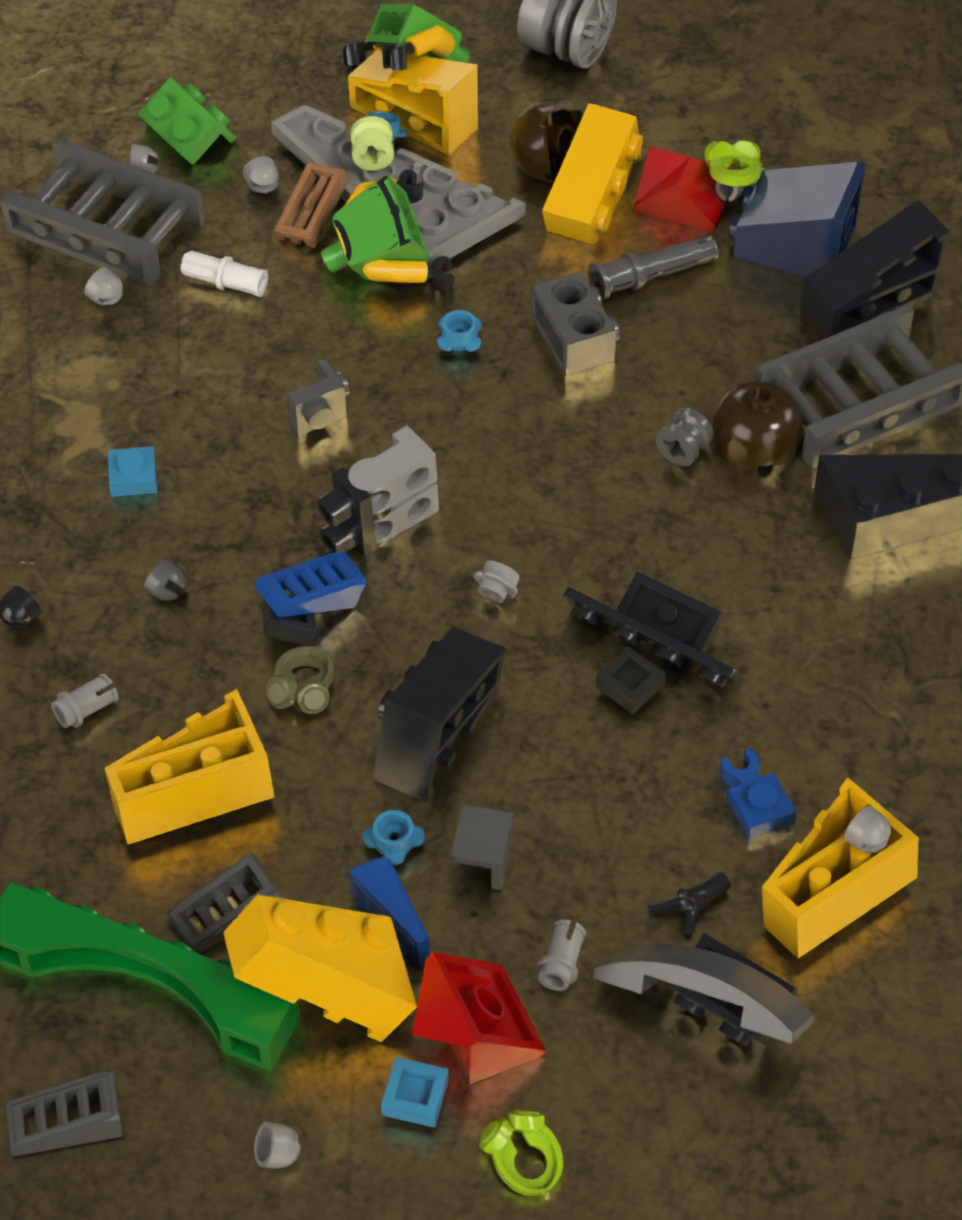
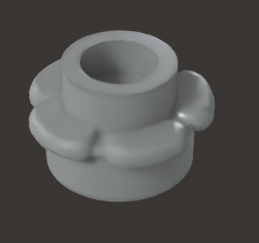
(497, 581)

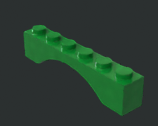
(53, 936)

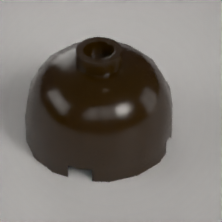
(544, 137)
(758, 426)

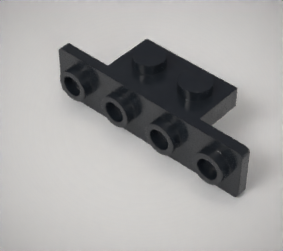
(665, 619)

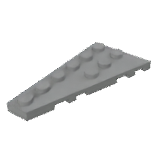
(448, 215)

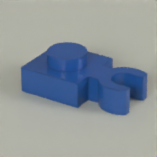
(756, 800)

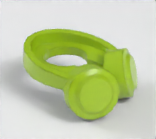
(742, 154)
(497, 1142)

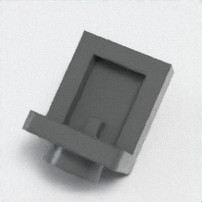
(320, 402)

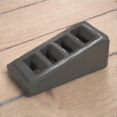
(228, 882)
(88, 1128)

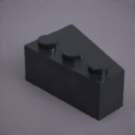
(878, 273)
(889, 498)
(431, 708)

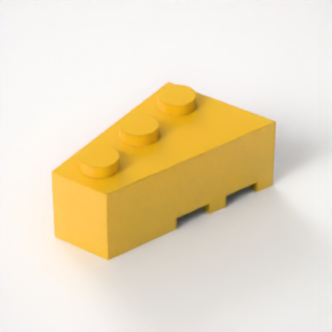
(431, 97)
(594, 174)
(191, 775)
(830, 881)
(326, 957)

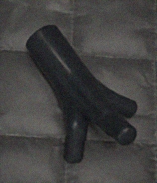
(693, 899)

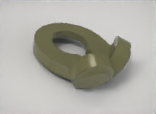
(310, 695)

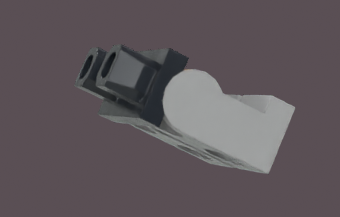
(380, 495)

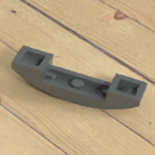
(765, 1003)

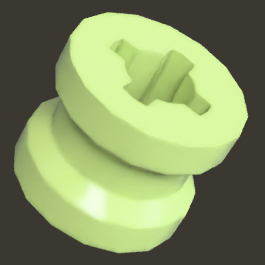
(372, 143)

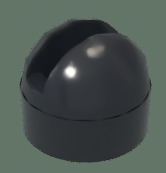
(18, 608)

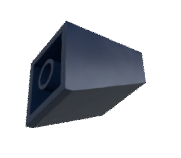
(799, 216)

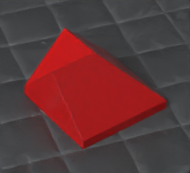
(679, 190)
(477, 1014)

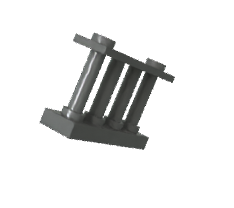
(95, 242)
(872, 419)

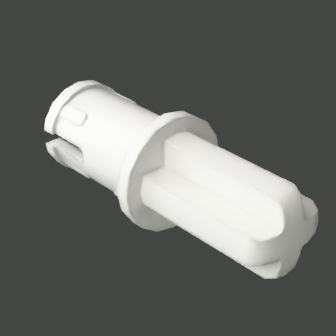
(225, 273)

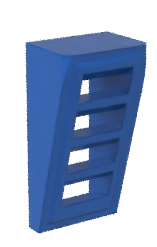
(316, 586)
(381, 892)

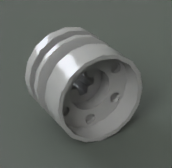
(569, 27)

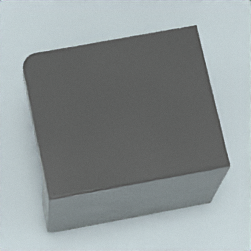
(484, 840)

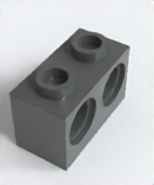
(574, 323)

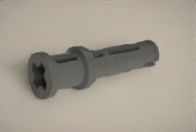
(635, 270)

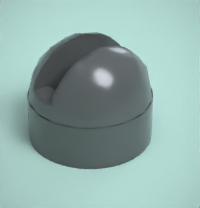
(164, 579)

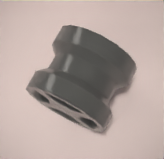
(684, 437)

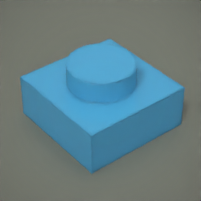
(132, 471)
(415, 1092)

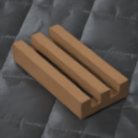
(318, 204)

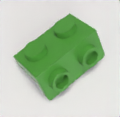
(183, 121)

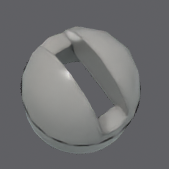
(142, 156)
(261, 175)
(104, 287)
(869, 830)
(276, 1145)

